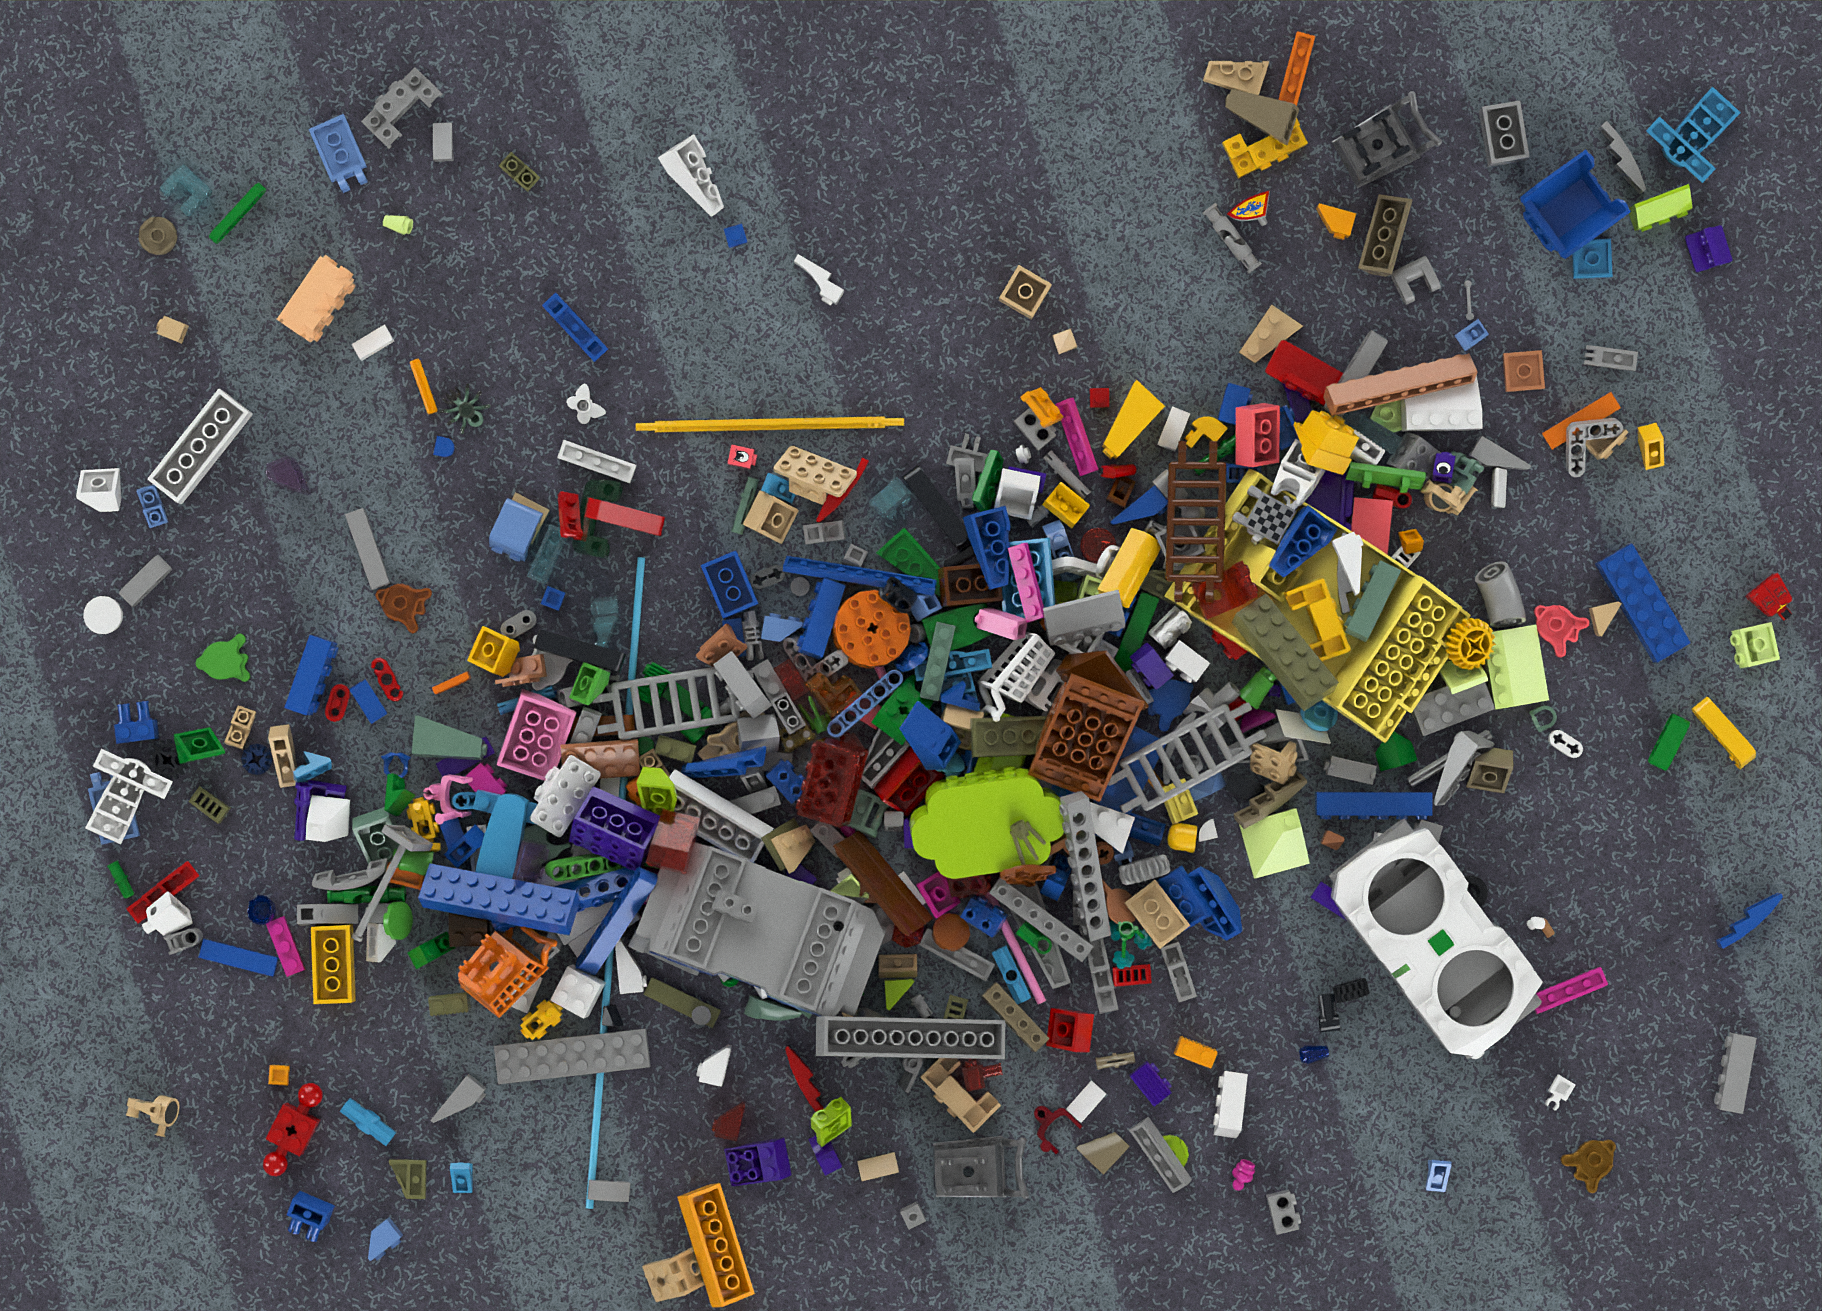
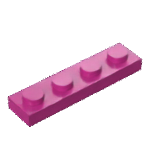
(1077, 437)
(1026, 582)
(1571, 989)

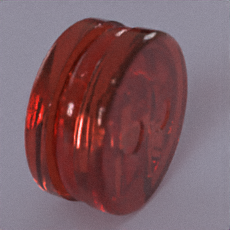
(1095, 542)

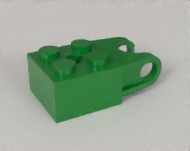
(962, 619)
(897, 709)

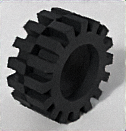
(1351, 990)

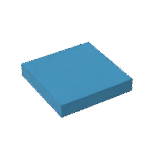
(1593, 260)

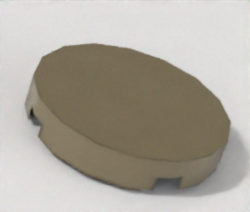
(161, 231)

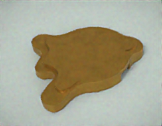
(1592, 1162)

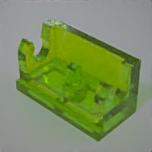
(1064, 591)

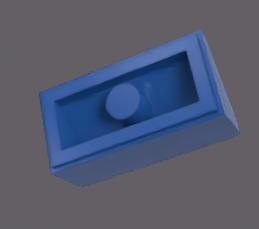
(1147, 830)

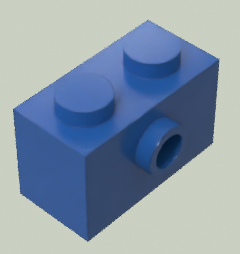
(1233, 397)

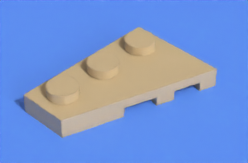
(1240, 76)
(1268, 333)

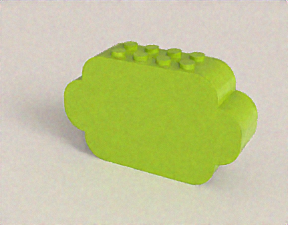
(971, 818)

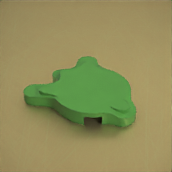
(224, 660)

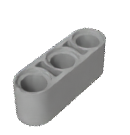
(145, 580)

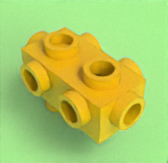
(421, 813)
(547, 1014)

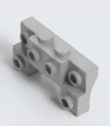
(395, 104)

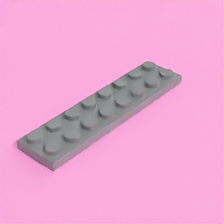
(572, 1056)

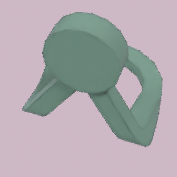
(1535, 721)

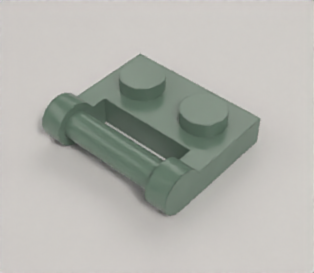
(861, 812)

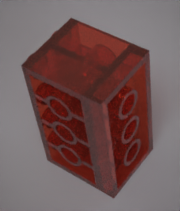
(844, 782)

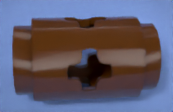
(1104, 850)

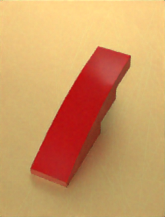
(833, 502)
(173, 883)
(802, 1075)

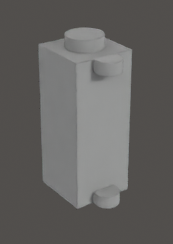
(1350, 770)

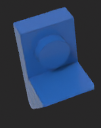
(955, 697)

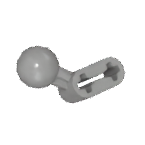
(1161, 483)

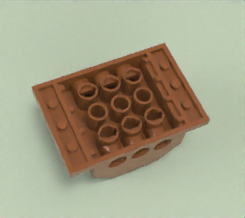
(1084, 736)

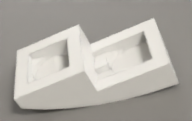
(1173, 429)

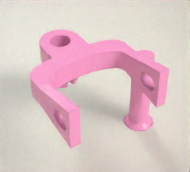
(441, 793)

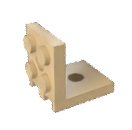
(677, 1276)

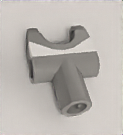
(1208, 701)

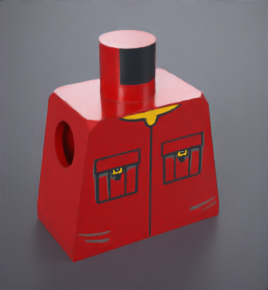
(1771, 597)

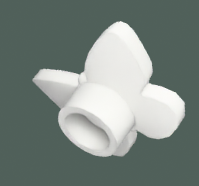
(584, 405)

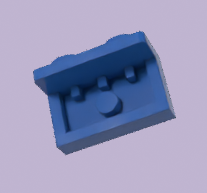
(1287, 430)

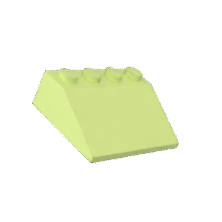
(1516, 668)

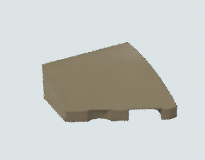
(1104, 1151)

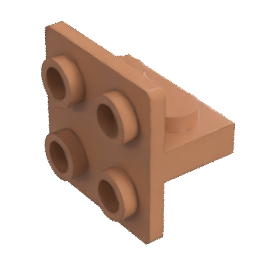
(720, 645)

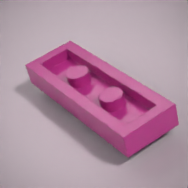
(285, 946)

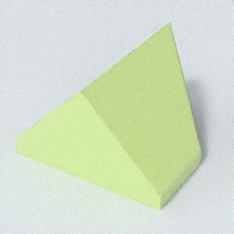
(849, 887)

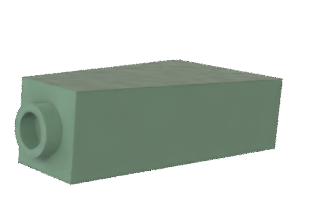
(442, 741)

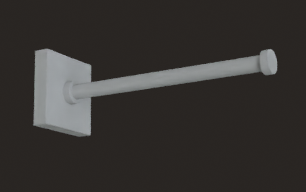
(408, 840)

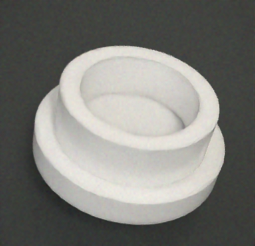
(1023, 454)

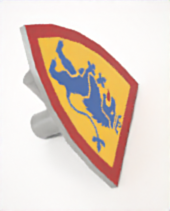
(1252, 209)

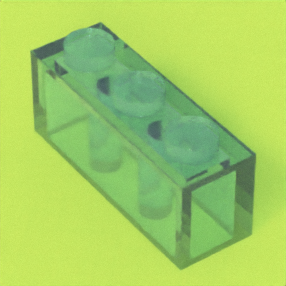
(547, 555)

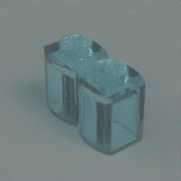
(891, 498)

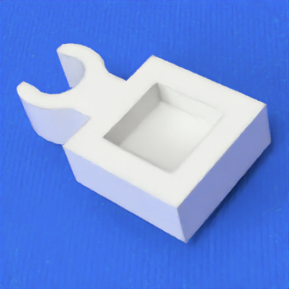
(1561, 1089)

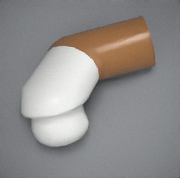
(1541, 923)

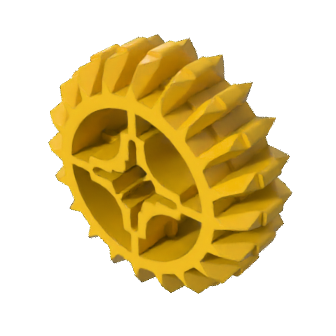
(1460, 649)

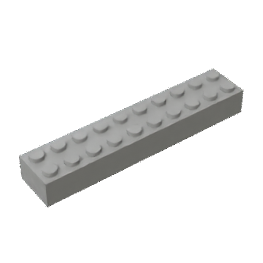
(910, 1037)

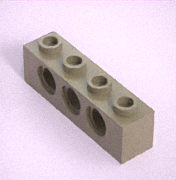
(1014, 1017)

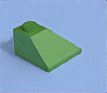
(589, 683)

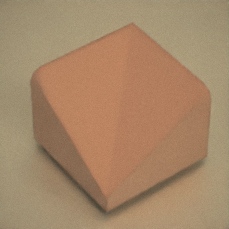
(1332, 840)

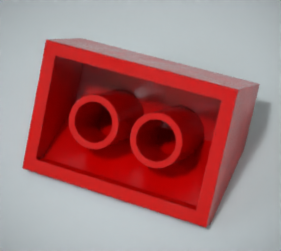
(906, 783)

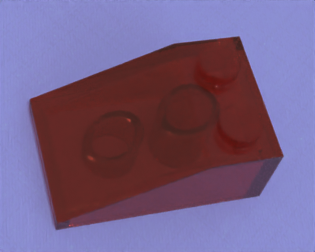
(673, 842)

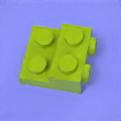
(831, 1121)

